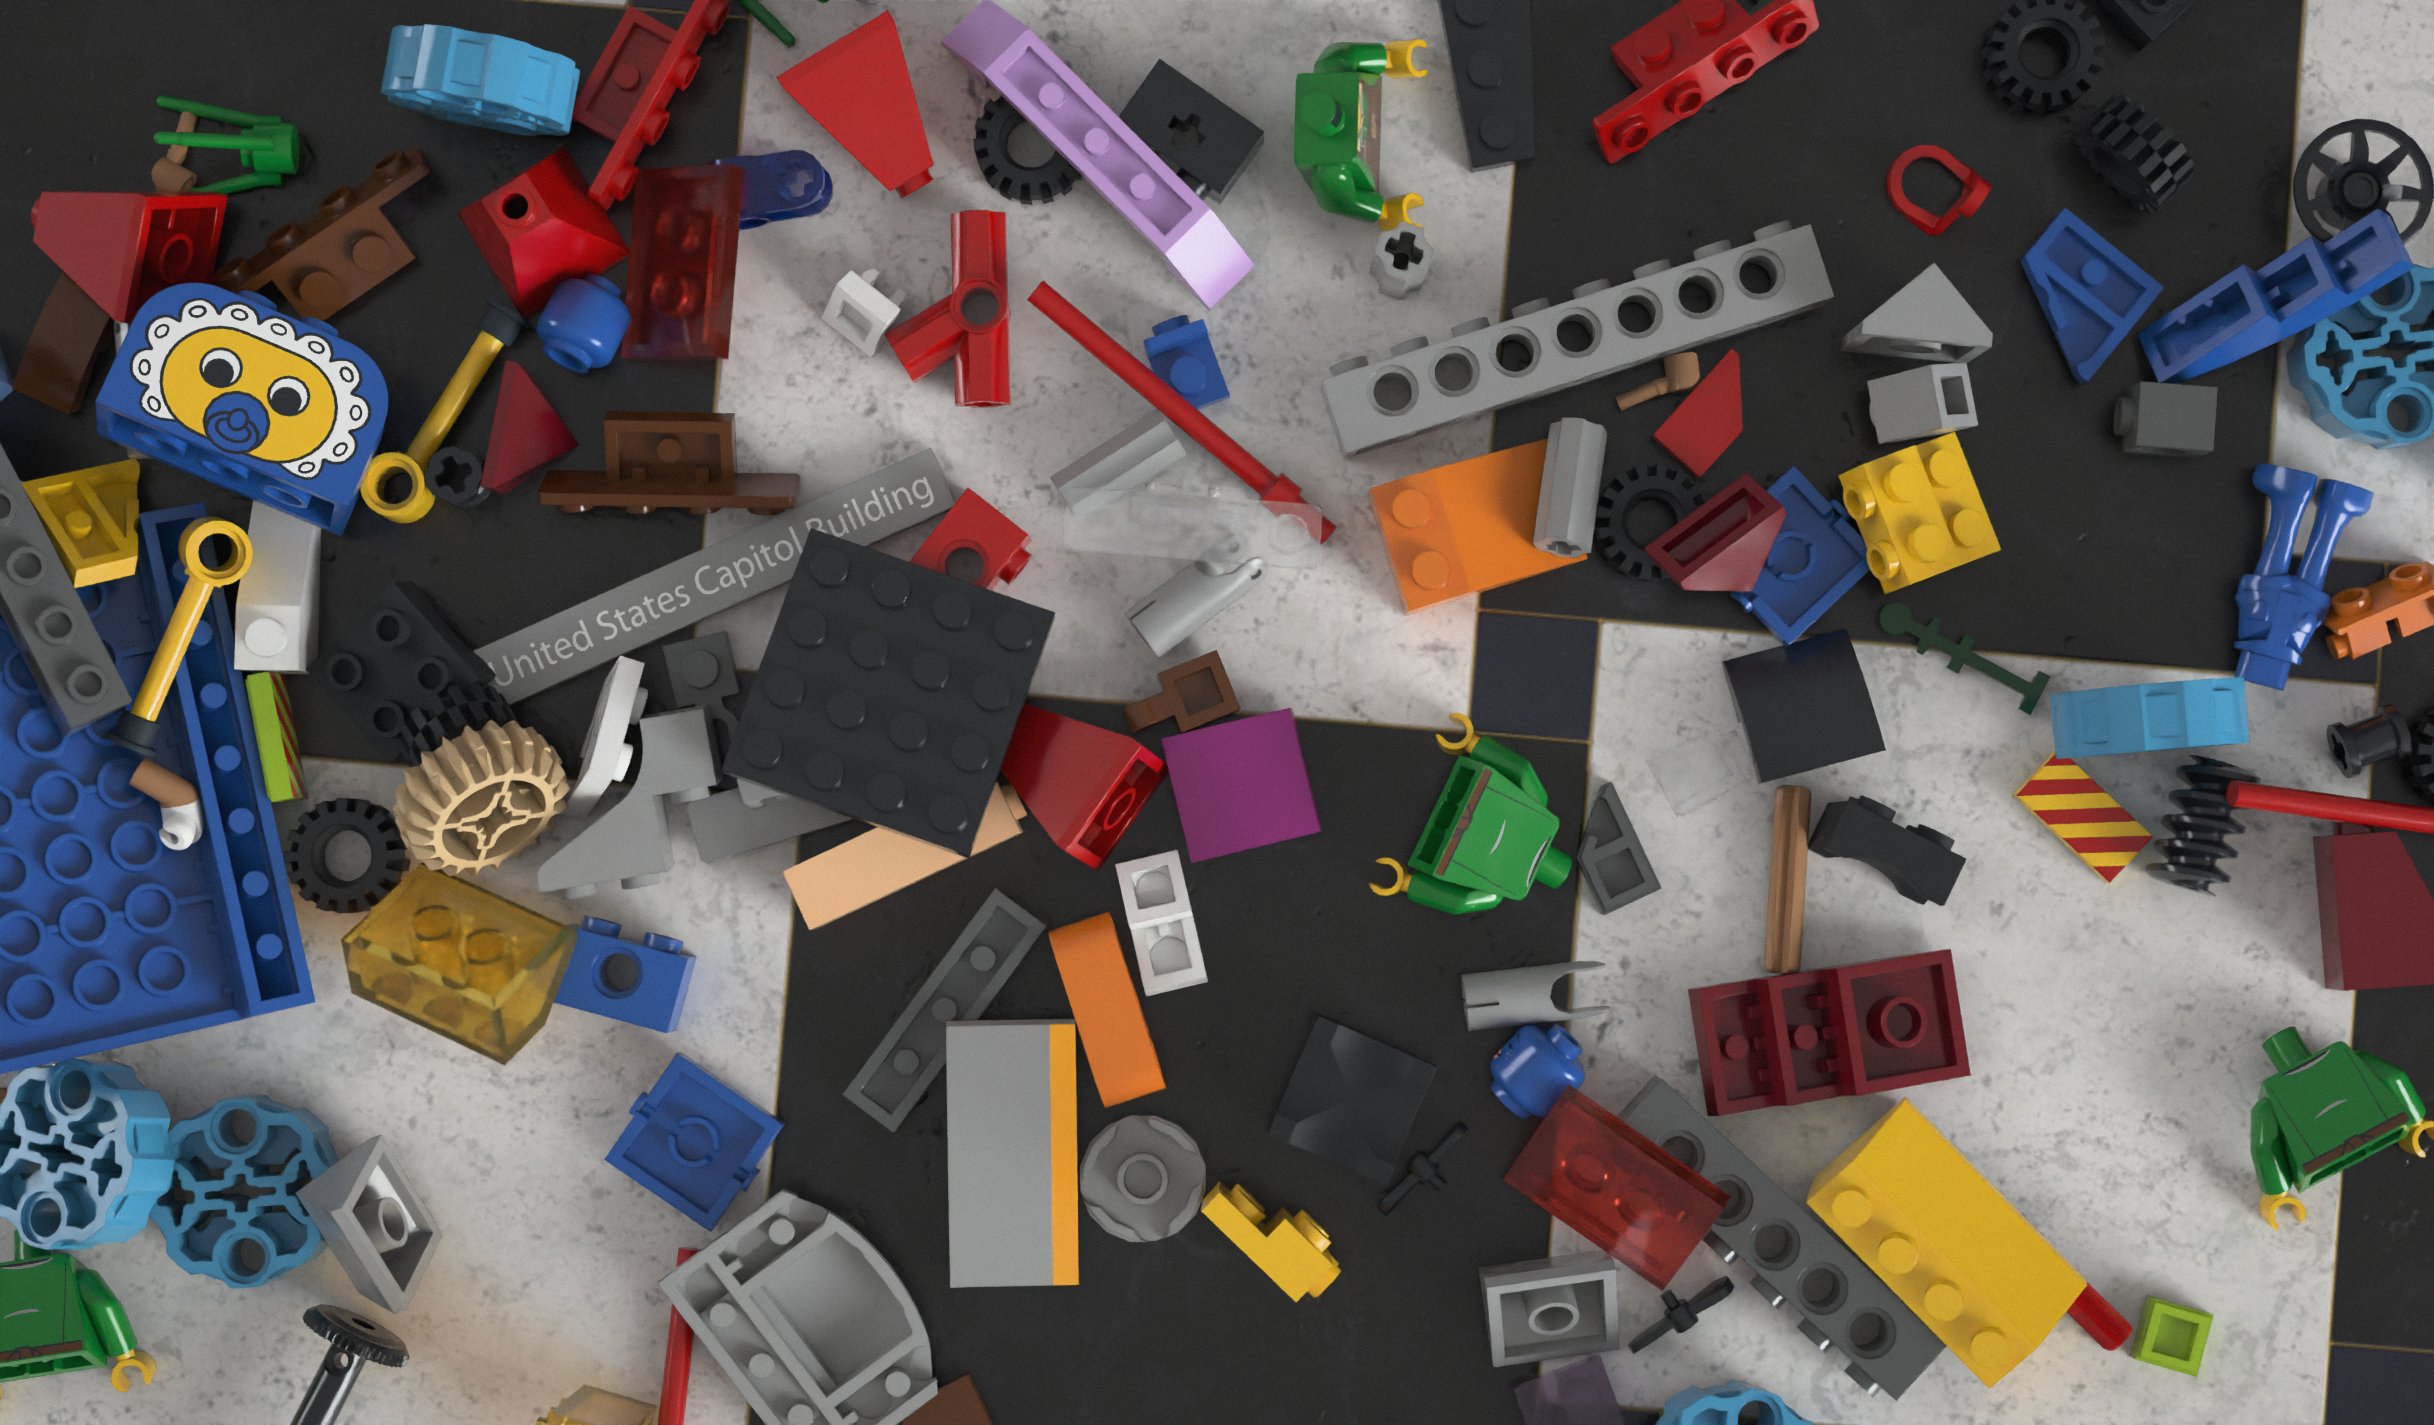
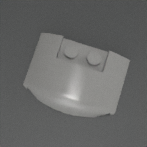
(806, 1318)

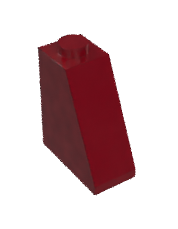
(2372, 911)

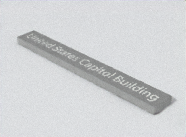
(712, 579)

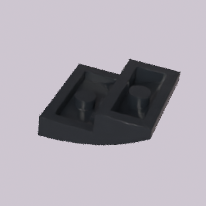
(1803, 706)

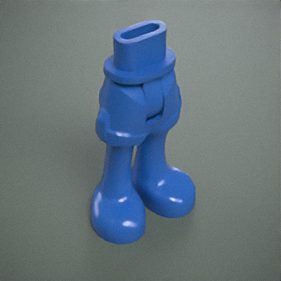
(2282, 609)

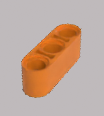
(1107, 1010)

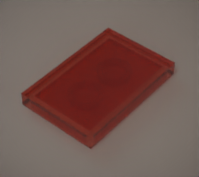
(683, 263)
(1616, 1188)

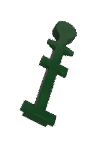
(1897, 618)

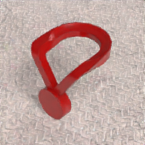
(1973, 194)

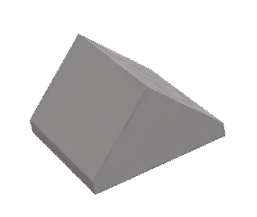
(1922, 322)
(374, 1223)
(1550, 1307)

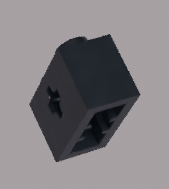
(1225, 137)

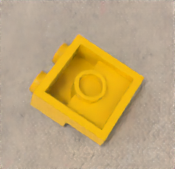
(1918, 512)
(1285, 1248)

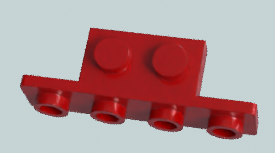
(1692, 58)
(635, 83)

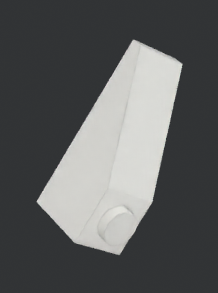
(279, 595)

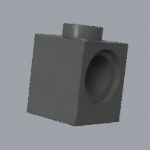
(2167, 419)

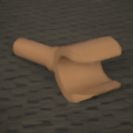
(168, 172)
(1681, 374)

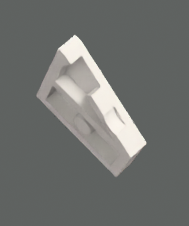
(604, 748)

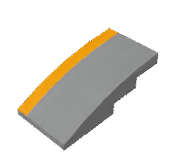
(1012, 1152)

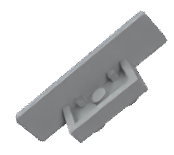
(751, 820)

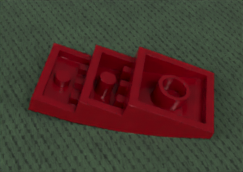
(1829, 1032)

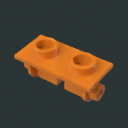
(2361, 614)

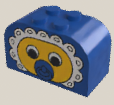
(247, 400)

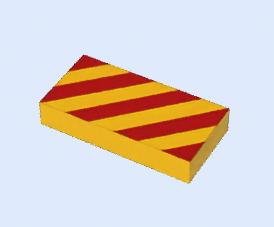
(2082, 816)

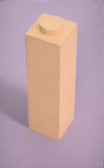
(887, 862)

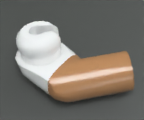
(178, 802)

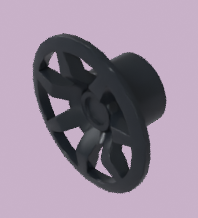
(2360, 186)

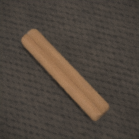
(1787, 879)

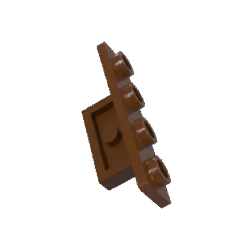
(339, 248)
(670, 463)

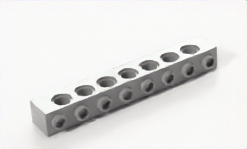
(1796, 286)

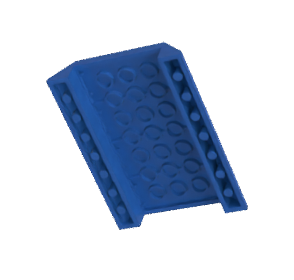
(99, 918)

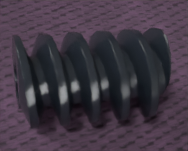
(2200, 826)

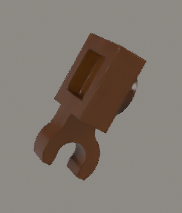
(1191, 693)

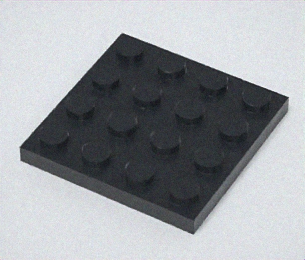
(889, 693)

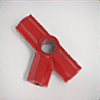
(944, 334)

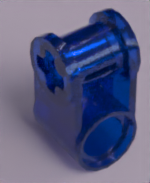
(766, 190)

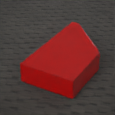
(1705, 419)

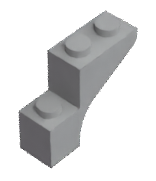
(634, 835)

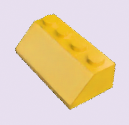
(1946, 1242)

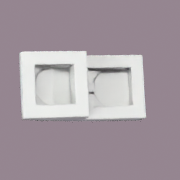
(1161, 923)

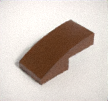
(64, 347)

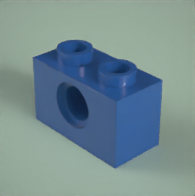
(660, 984)

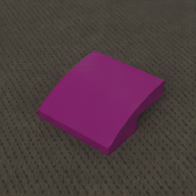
(1241, 785)

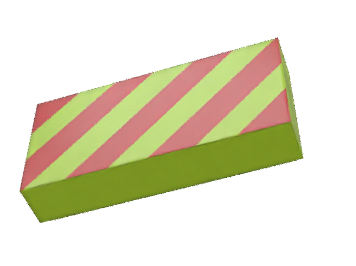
(276, 737)

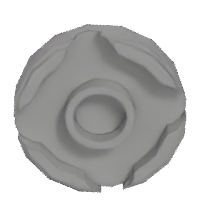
(1142, 1178)

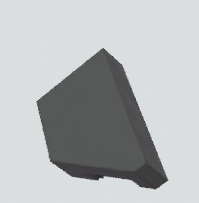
(1613, 855)

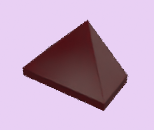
(524, 432)
(1722, 540)

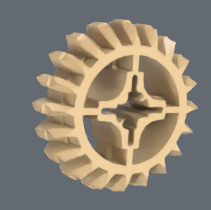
(480, 798)

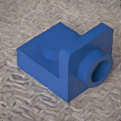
(1186, 361)

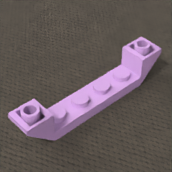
(1102, 149)

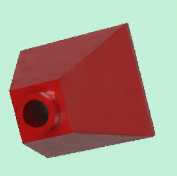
(867, 103)
(543, 231)
(130, 242)
(1080, 781)

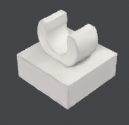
(862, 311)

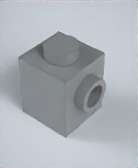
(1922, 403)

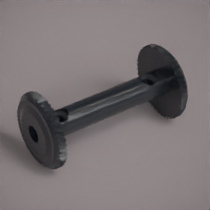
(360, 1341)

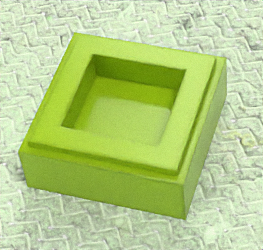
(2171, 1335)

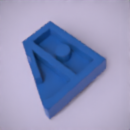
(2086, 291)

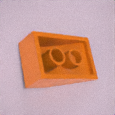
(1464, 527)

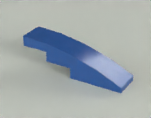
(2279, 300)

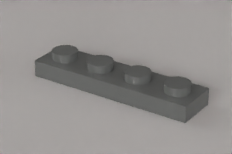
(955, 991)

